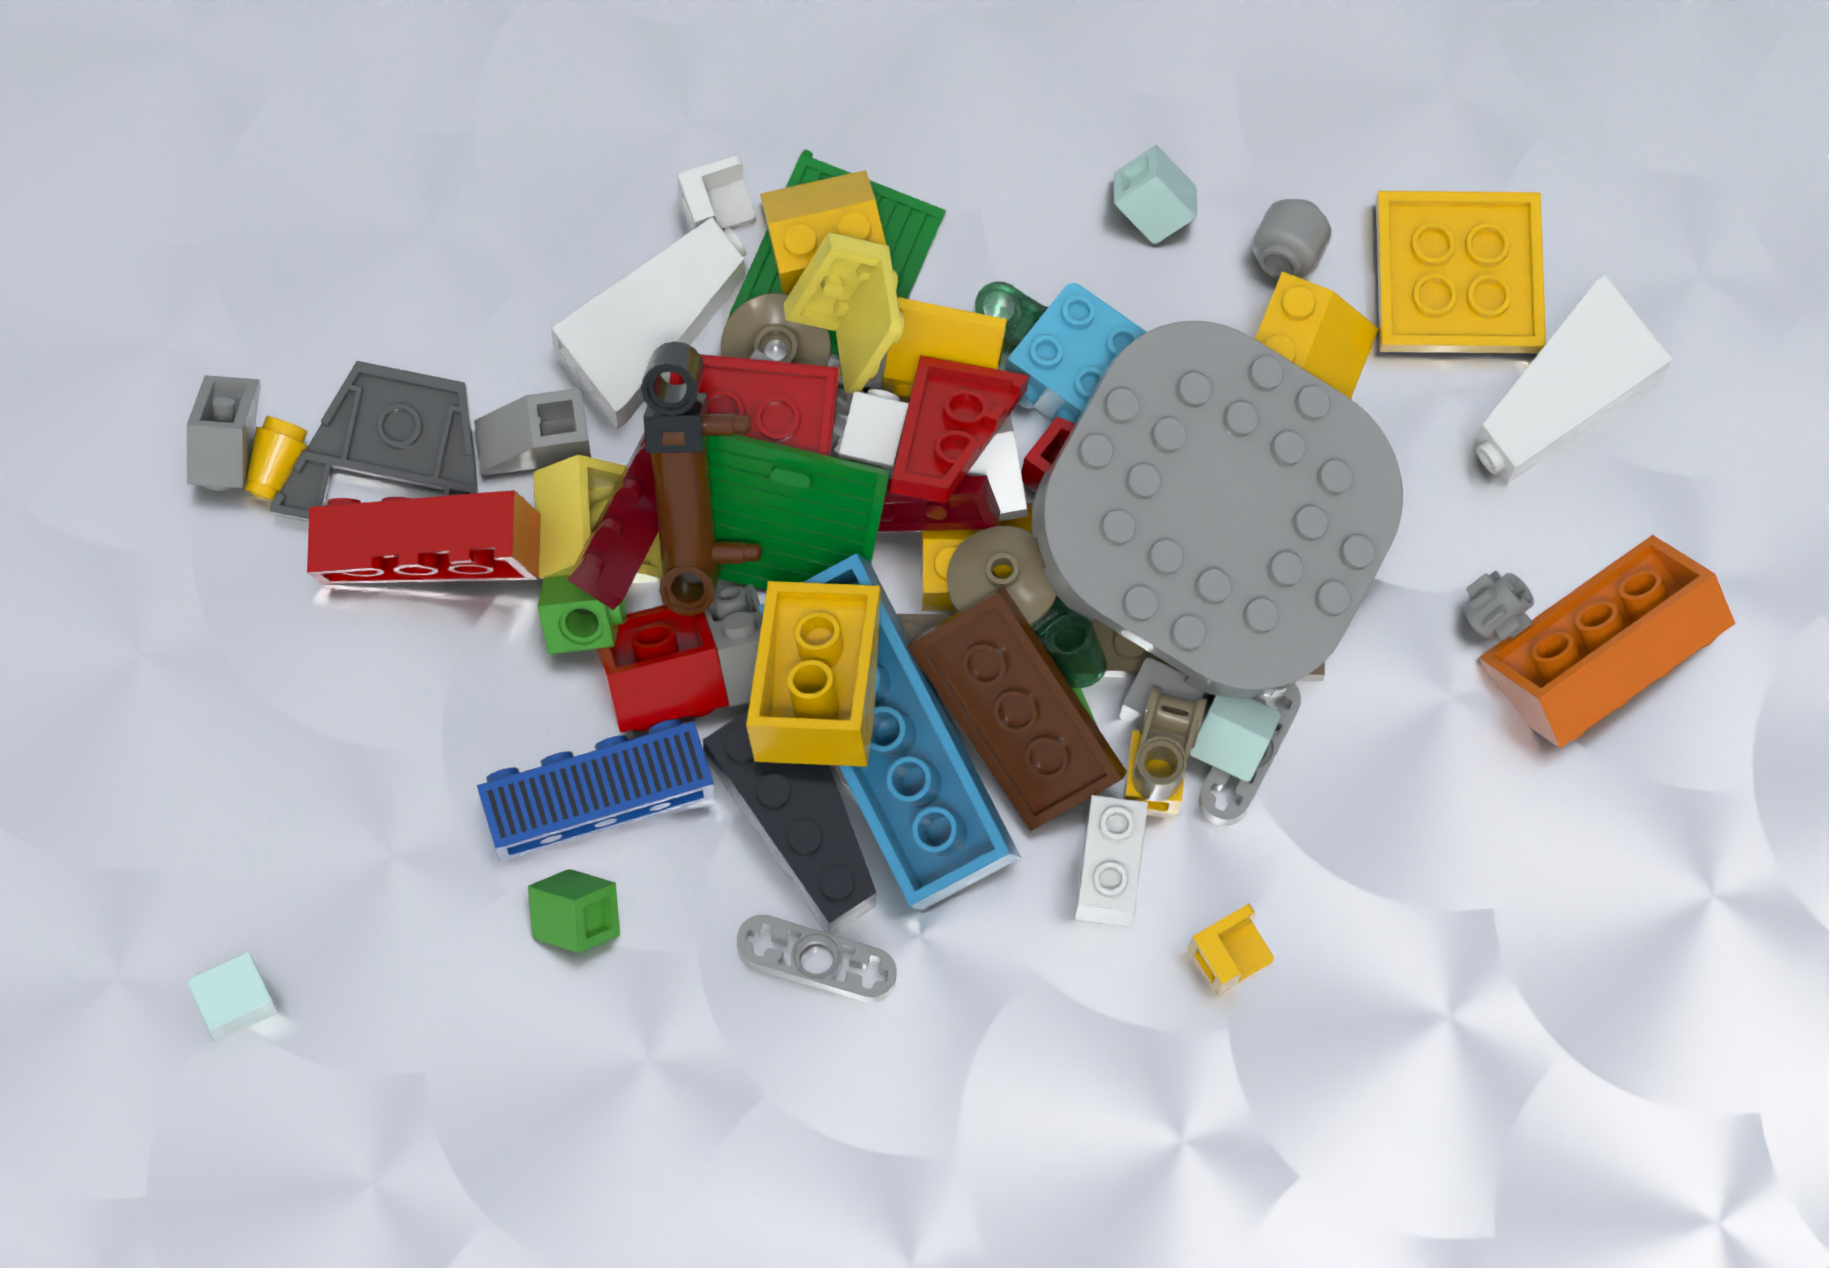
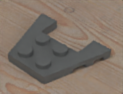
(387, 428)

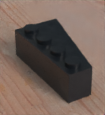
(800, 823)

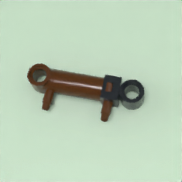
(676, 436)

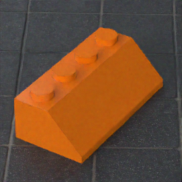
(1609, 640)

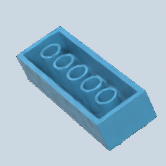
(919, 778)

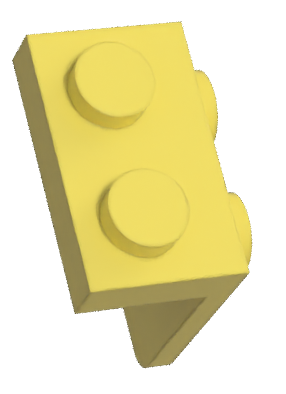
(851, 292)

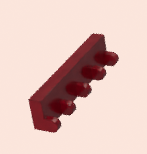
(621, 534)

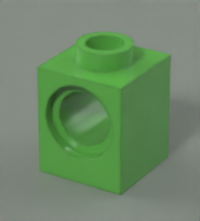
(568, 629)

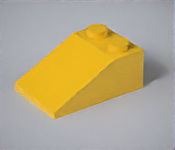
(815, 674)

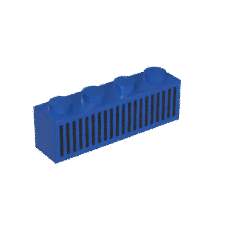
(595, 789)

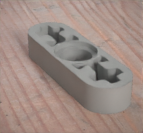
(1244, 791)
(807, 936)

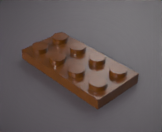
(1017, 708)

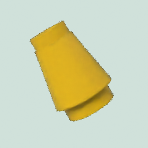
(273, 456)

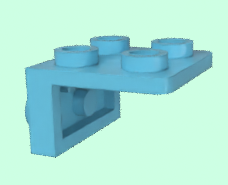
(1069, 352)

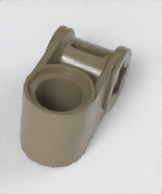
(1168, 735)

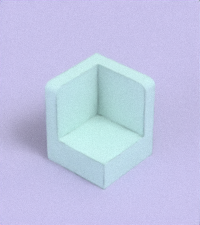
(1155, 194)
(1235, 735)
(231, 996)

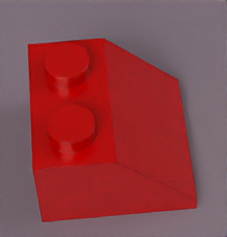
(662, 669)

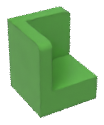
(574, 910)

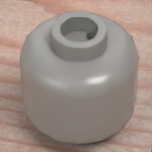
(1291, 238)

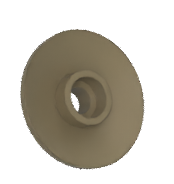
(763, 324)
(976, 557)

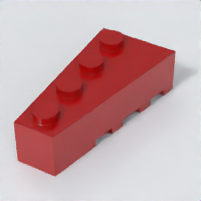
(425, 539)

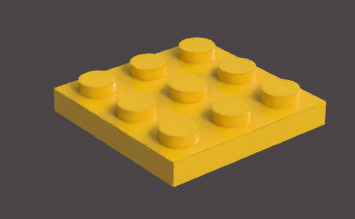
(1460, 272)

